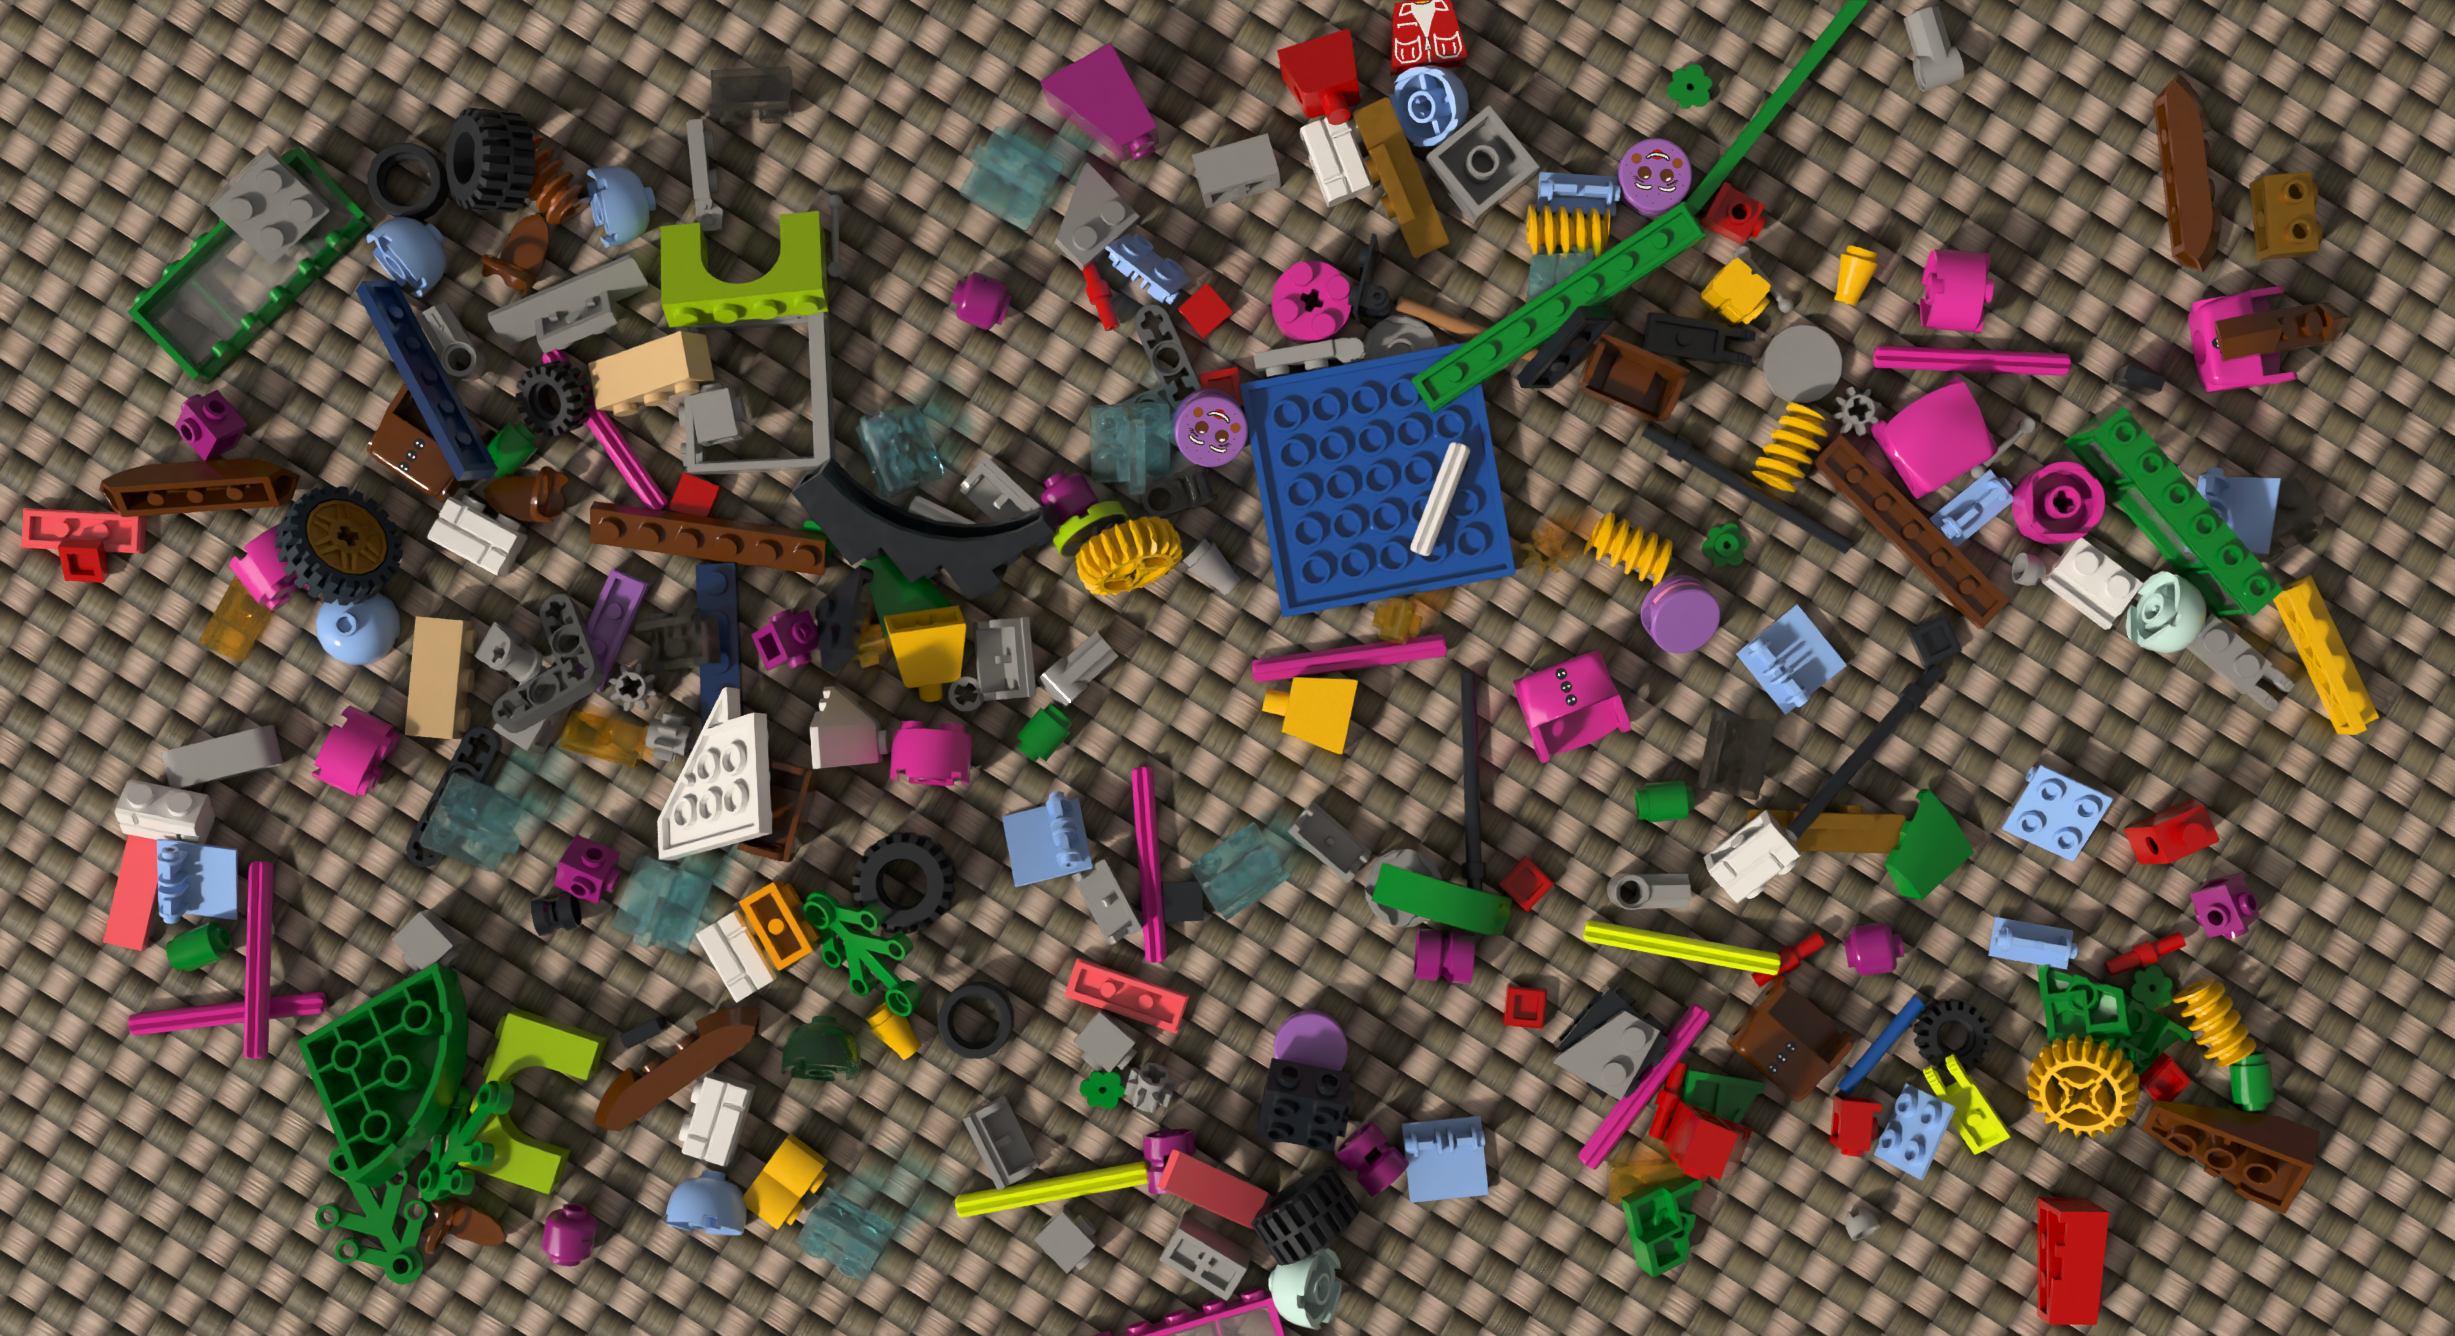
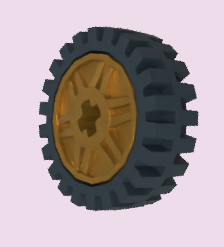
(338, 545)

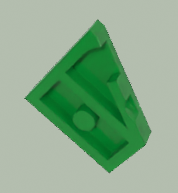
(1720, 1093)

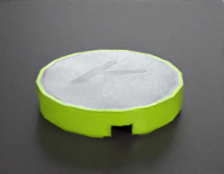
(1077, 532)

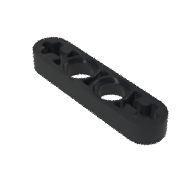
(468, 749)

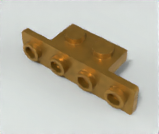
(1400, 177)
(1843, 830)

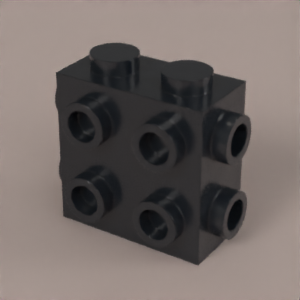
(1596, 1013)
(1304, 1105)

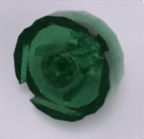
(821, 1051)

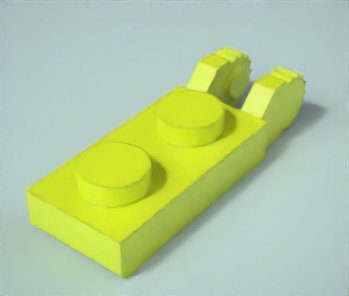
(1973, 1112)

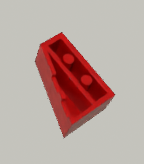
(1705, 1142)
(2070, 1260)

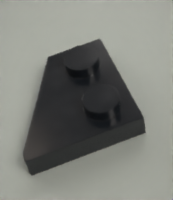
(841, 620)

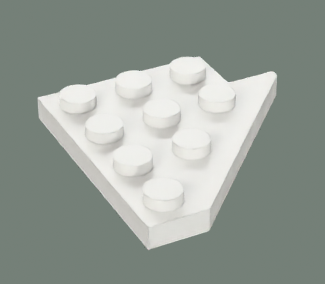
(722, 787)

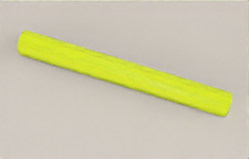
(1682, 947)
(1051, 1189)

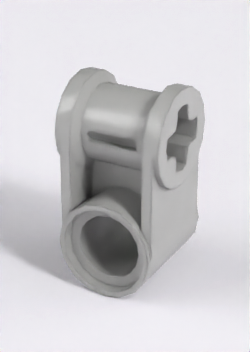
(510, 652)

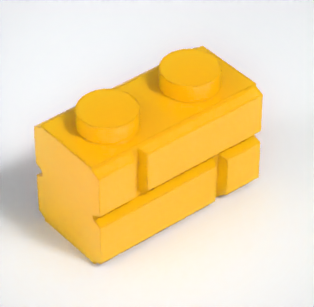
(1736, 293)

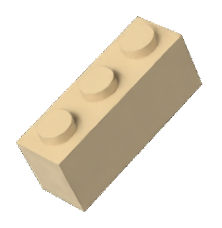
(651, 373)
(440, 678)

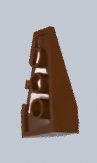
(2254, 1151)

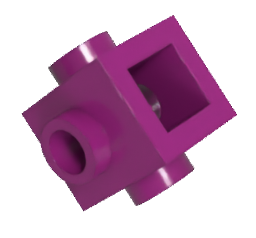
(210, 424)
(787, 639)
(588, 869)
(2225, 906)

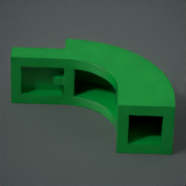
(1442, 900)

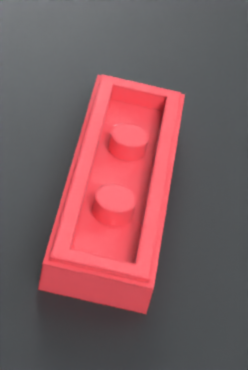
(49, 527)
(134, 896)
(1126, 995)
(1212, 1188)

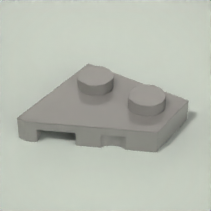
(1093, 219)

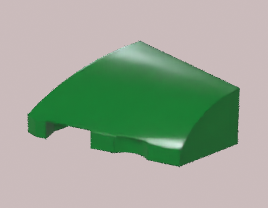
(896, 595)
(1927, 849)
(2082, 1007)
(2151, 1036)
(1661, 1223)

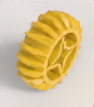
(1129, 556)
(2084, 1067)

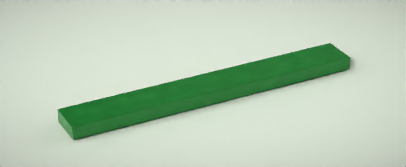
(1774, 104)
(1544, 315)

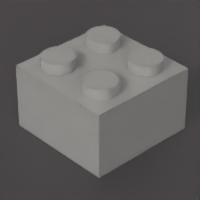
(1481, 165)
(269, 205)

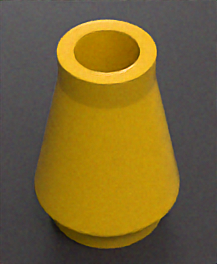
(1854, 274)
(893, 1030)

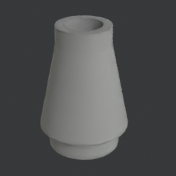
(1210, 565)

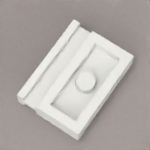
(2092, 583)

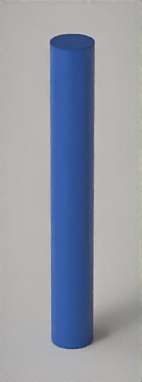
(1881, 1045)

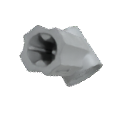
(1935, 59)
(451, 341)
(1072, 674)
(1653, 890)

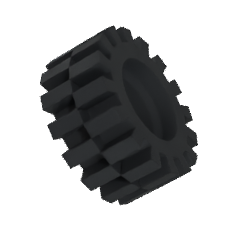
(537, 401)
(1946, 1011)

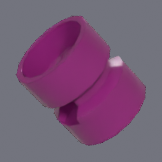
(1444, 956)
(1161, 1144)
(1381, 1168)

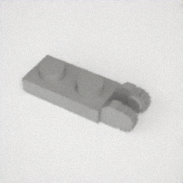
(1312, 355)
(2238, 662)

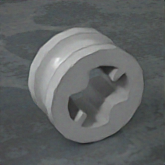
(968, 705)

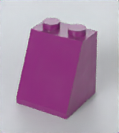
(1103, 103)

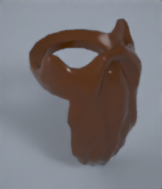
(521, 255)
(528, 497)
(463, 1222)

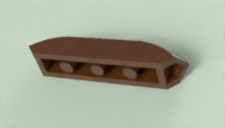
(2187, 188)
(2280, 330)
(199, 487)
(635, 1095)

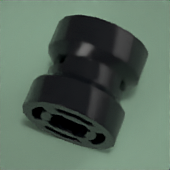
(556, 913)

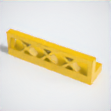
(2325, 656)

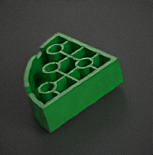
(391, 1071)

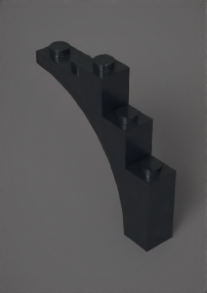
(919, 546)

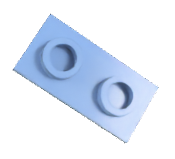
(1578, 191)
(1973, 508)
(2032, 943)

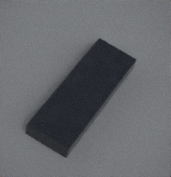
(1566, 346)

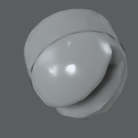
(2027, 569)
(1862, 1224)

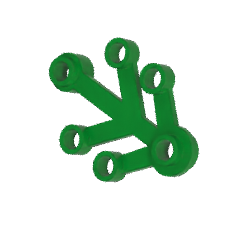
(829, 916)
(438, 1178)
(379, 1223)

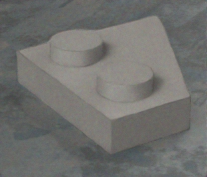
(1610, 1054)

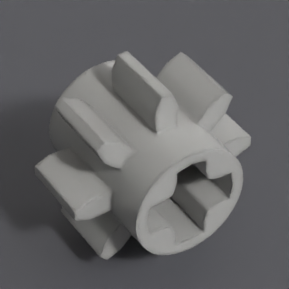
(1857, 401)
(644, 691)
(669, 737)
(1150, 1087)

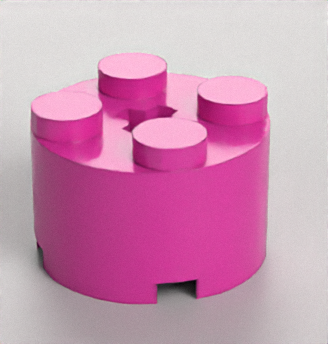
(1300, 283)
(1955, 290)
(2066, 482)
(263, 572)
(354, 752)
(931, 754)

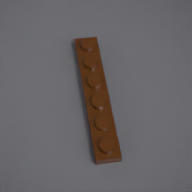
(1909, 531)
(708, 538)

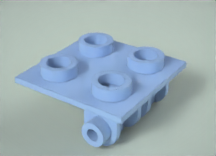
(1136, 254)
(2244, 505)
(1791, 659)
(2056, 812)
(1047, 841)
(196, 880)
(1914, 1131)
(1445, 1159)

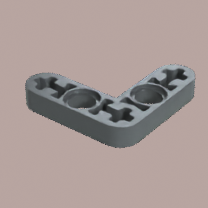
(1163, 391)
(563, 676)

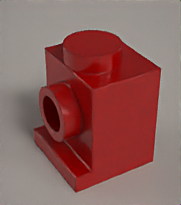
(1720, 218)
(1854, 1124)

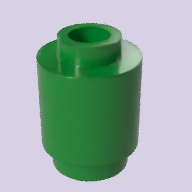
(512, 447)
(1044, 733)
(1664, 801)
(199, 947)
(2252, 1082)

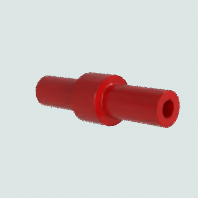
(1099, 295)
(2145, 953)
(1791, 957)
(1667, 1101)

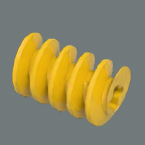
(1567, 231)
(1790, 447)
(1630, 547)
(2217, 1020)

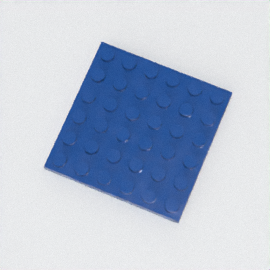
(1347, 476)

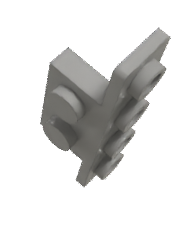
(571, 307)

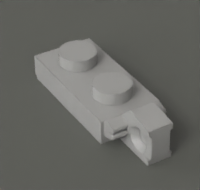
(704, 179)

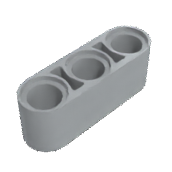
(222, 757)

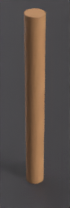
(1445, 320)

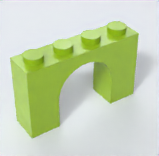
(790, 288)
(524, 1043)

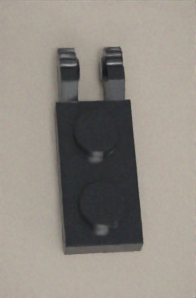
(1694, 339)

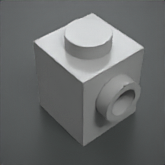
(717, 415)
(427, 941)
(1105, 1043)
(1068, 1239)

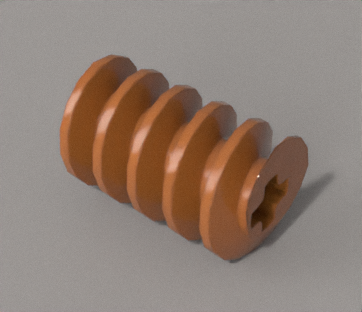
(552, 189)

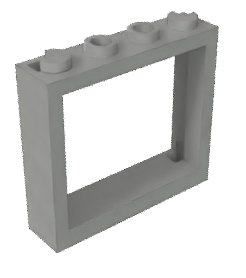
(822, 404)

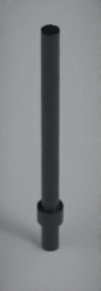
(1680, 449)
(1909, 699)
(1473, 869)

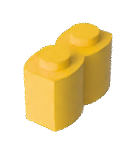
(784, 1181)

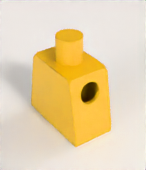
(928, 648)
(1315, 710)

